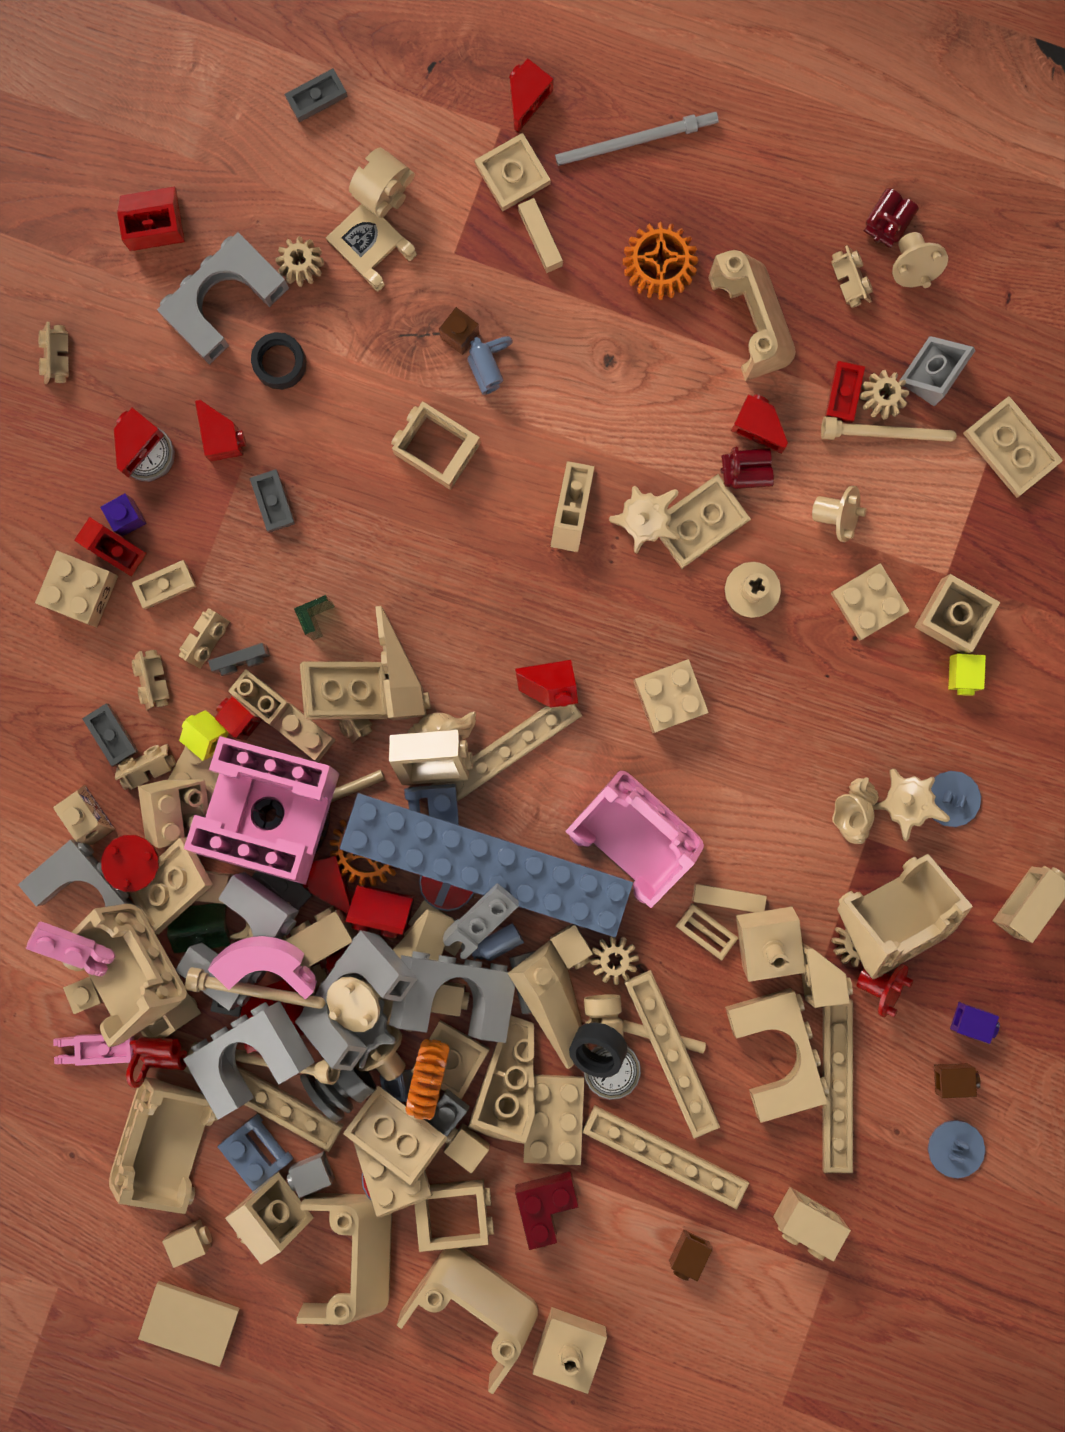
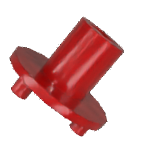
(130, 863)
(886, 988)

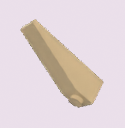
(402, 688)
(425, 937)
(550, 997)
(507, 1093)

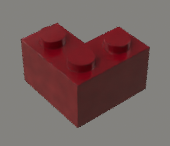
(540, 1200)

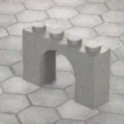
(233, 261)
(70, 864)
(266, 916)
(368, 959)
(490, 989)
(269, 1033)

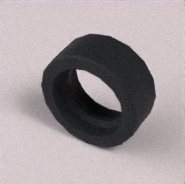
(271, 340)
(591, 1062)

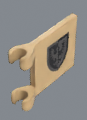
(366, 241)

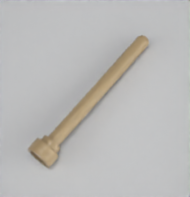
(835, 428)
(199, 980)
(321, 1070)

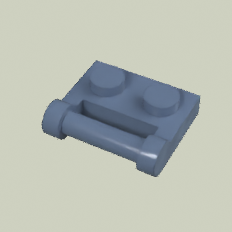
(441, 801)
(248, 1158)

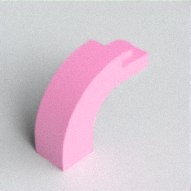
(267, 955)

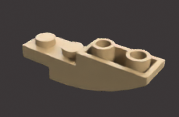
(281, 715)

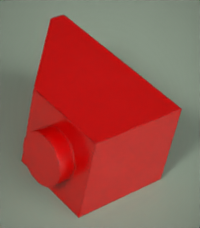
(528, 91)
(760, 423)
(219, 434)
(134, 440)
(110, 546)
(549, 683)
(237, 718)
(328, 883)

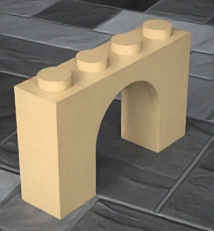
(803, 1085)

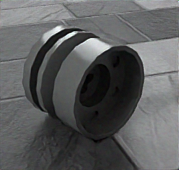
(335, 1099)

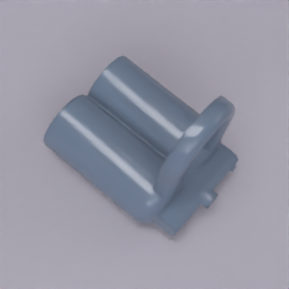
(484, 365)
(498, 943)

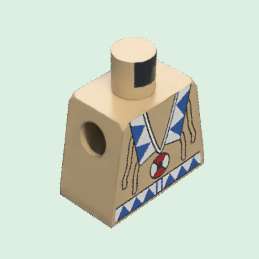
(82, 816)

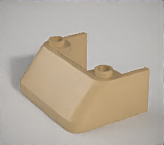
(370, 1259)
(485, 1295)

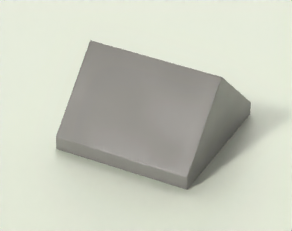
(936, 368)

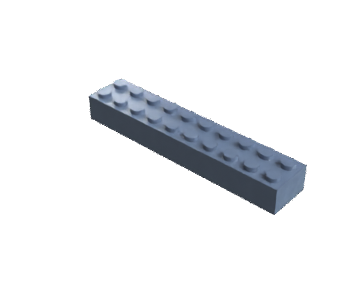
(481, 861)

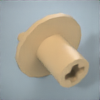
(918, 261)
(842, 512)
(752, 589)
(353, 1004)
(386, 1058)

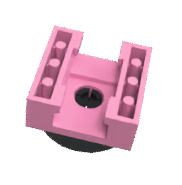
(246, 789)

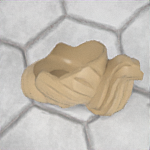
(444, 722)
(855, 811)

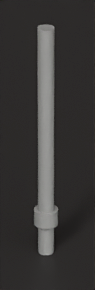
(688, 125)

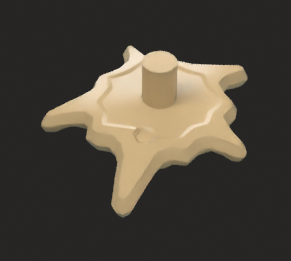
(646, 517)
(911, 802)

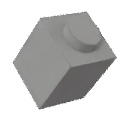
(310, 1175)

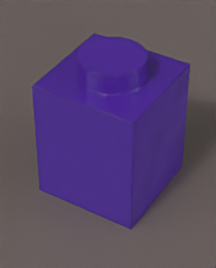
(123, 515)
(975, 1023)

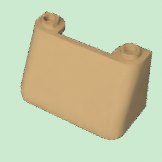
(772, 344)
(903, 916)
(141, 978)
(160, 1147)

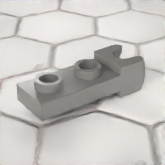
(481, 920)

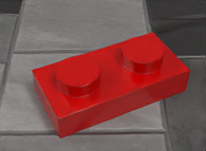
(845, 391)

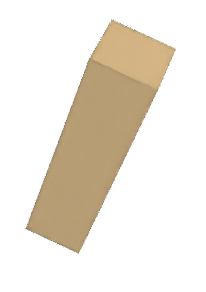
(540, 235)
(729, 898)

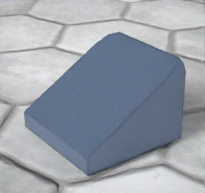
(398, 1087)

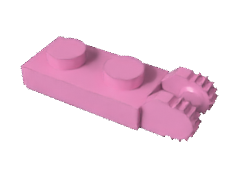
(70, 949)
(93, 1050)

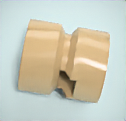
(604, 1010)

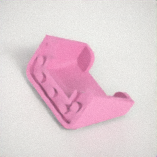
(638, 836)

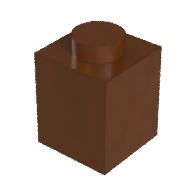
(459, 330)
(956, 1080)
(690, 1256)

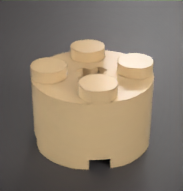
(381, 182)

